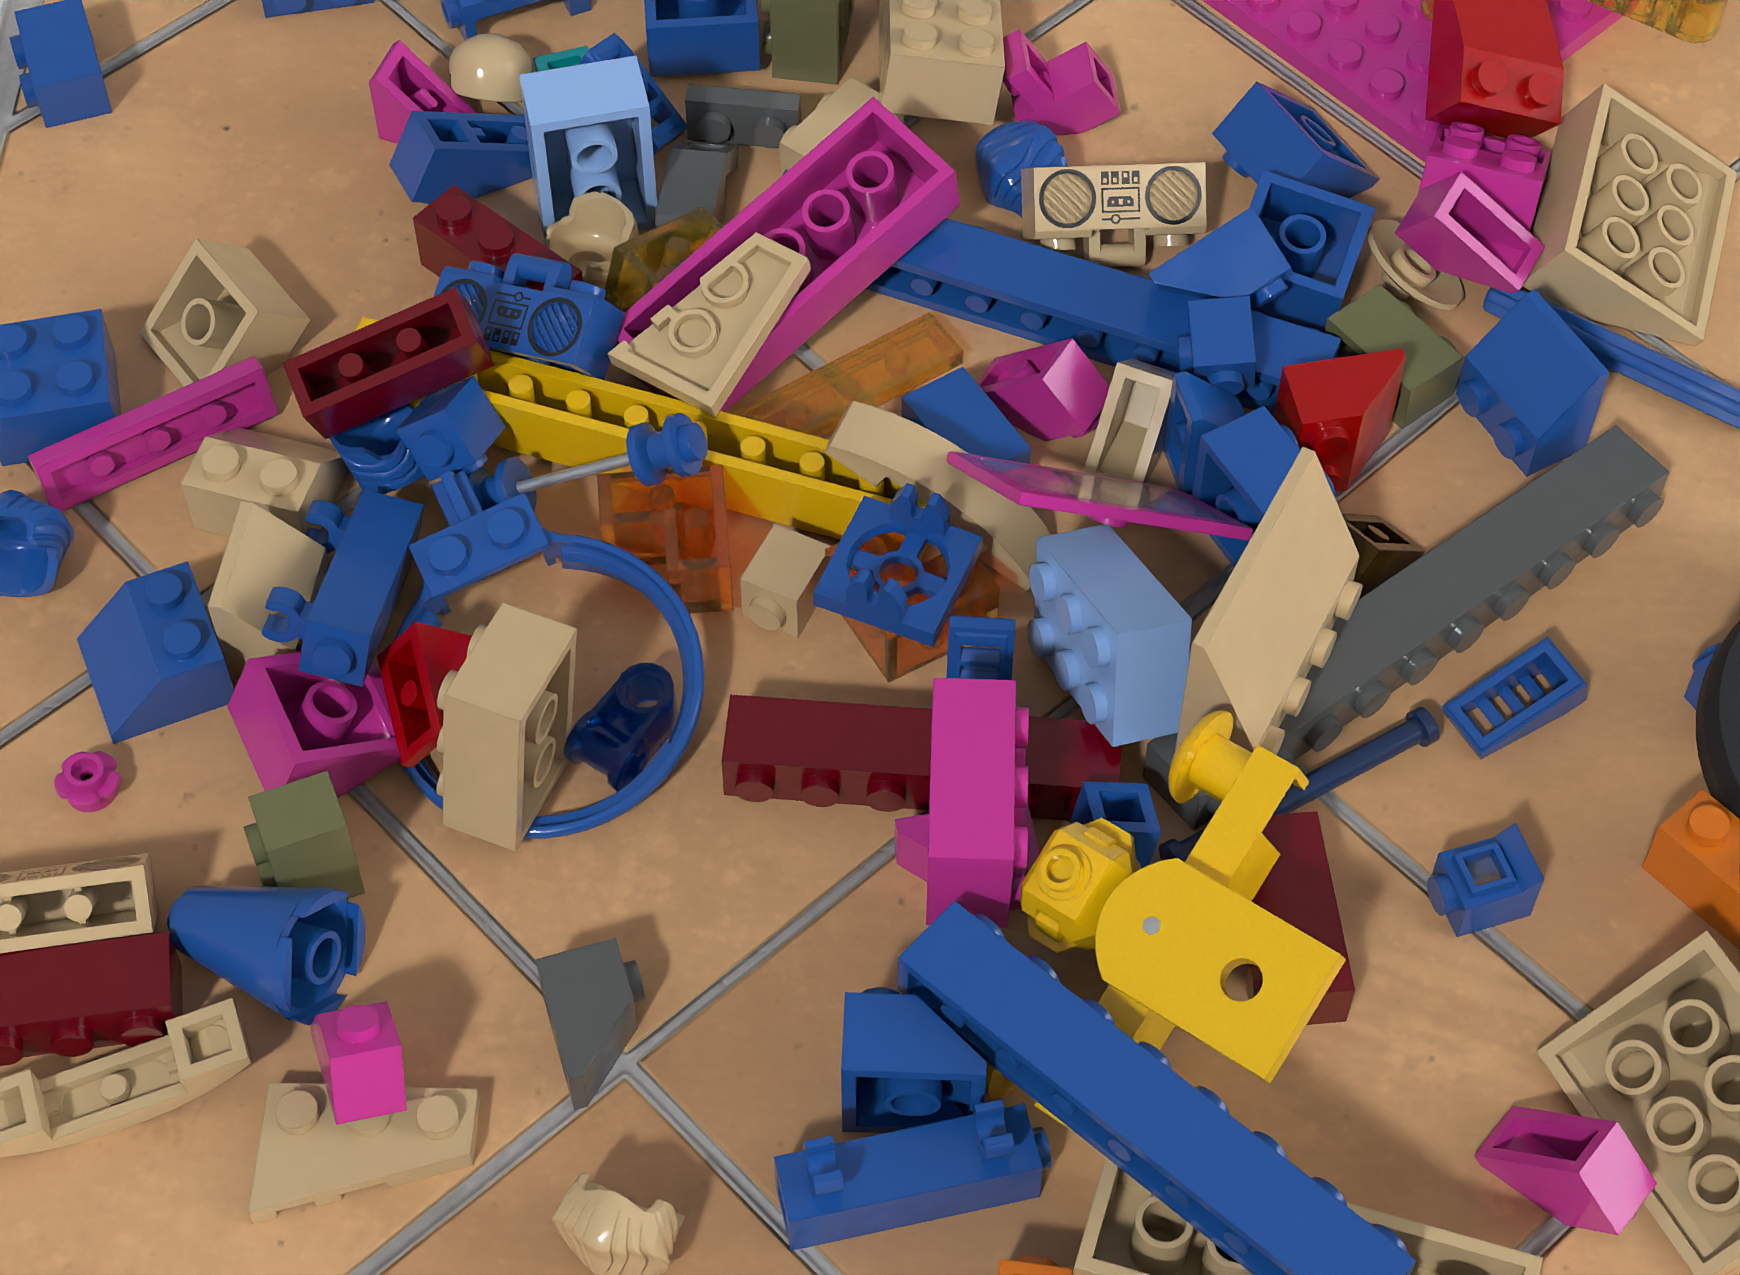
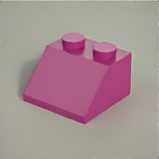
(312, 724)

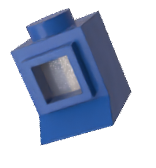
(1485, 882)

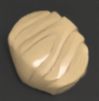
(590, 234)
(613, 1232)

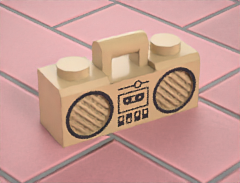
(1138, 197)
(77, 902)

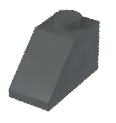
(590, 1012)

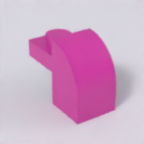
(1062, 93)

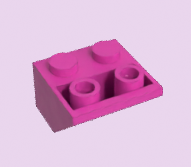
(1504, 169)

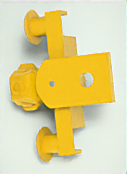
(1180, 926)

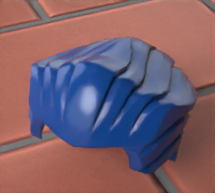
(1007, 151)
(378, 453)
(31, 544)

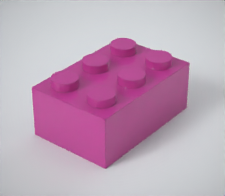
(977, 798)

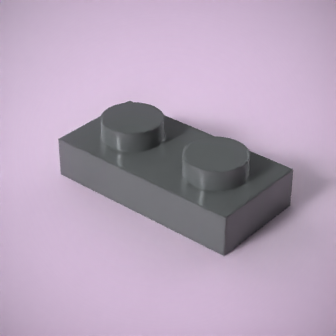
(740, 115)

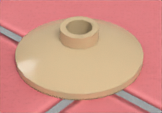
(1408, 272)

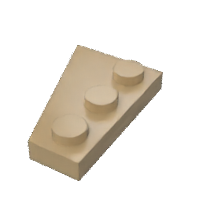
(718, 328)
(314, 1160)

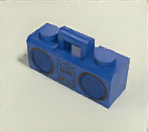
(547, 326)

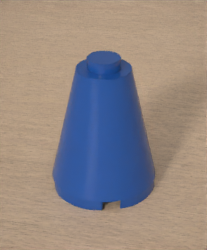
(273, 942)

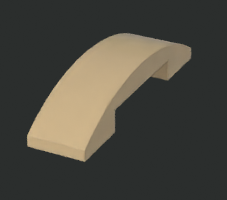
(887, 445)
(125, 1086)

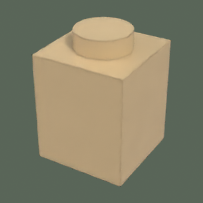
(782, 581)

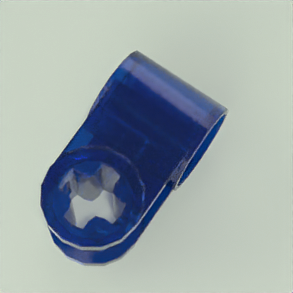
(617, 733)

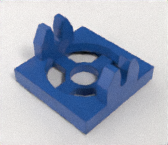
(888, 606)

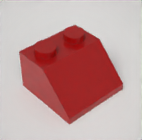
(1341, 408)

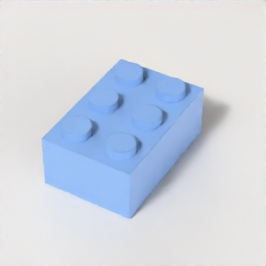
(590, 135)
(1110, 633)

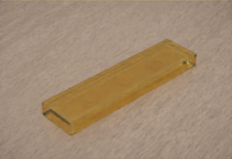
(865, 375)

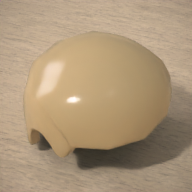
(489, 68)

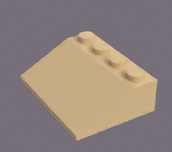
(1631, 221)
(1275, 613)
(1669, 1073)

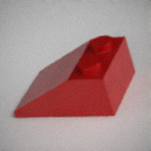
(1495, 66)

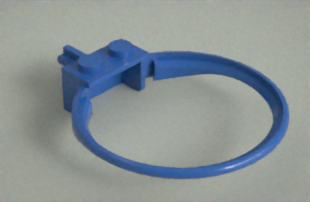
(506, 534)

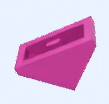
(408, 85)

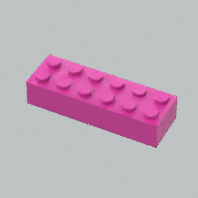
(845, 208)

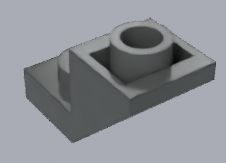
(696, 179)

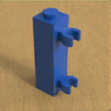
(358, 590)
(910, 1175)

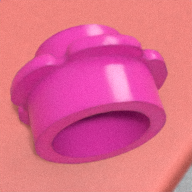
(92, 793)

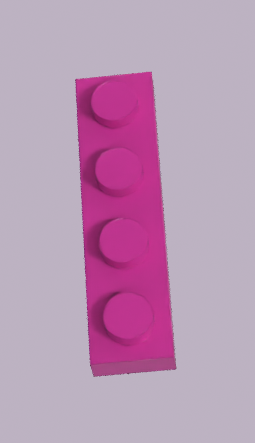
(152, 434)

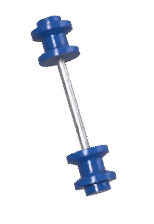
(649, 453)

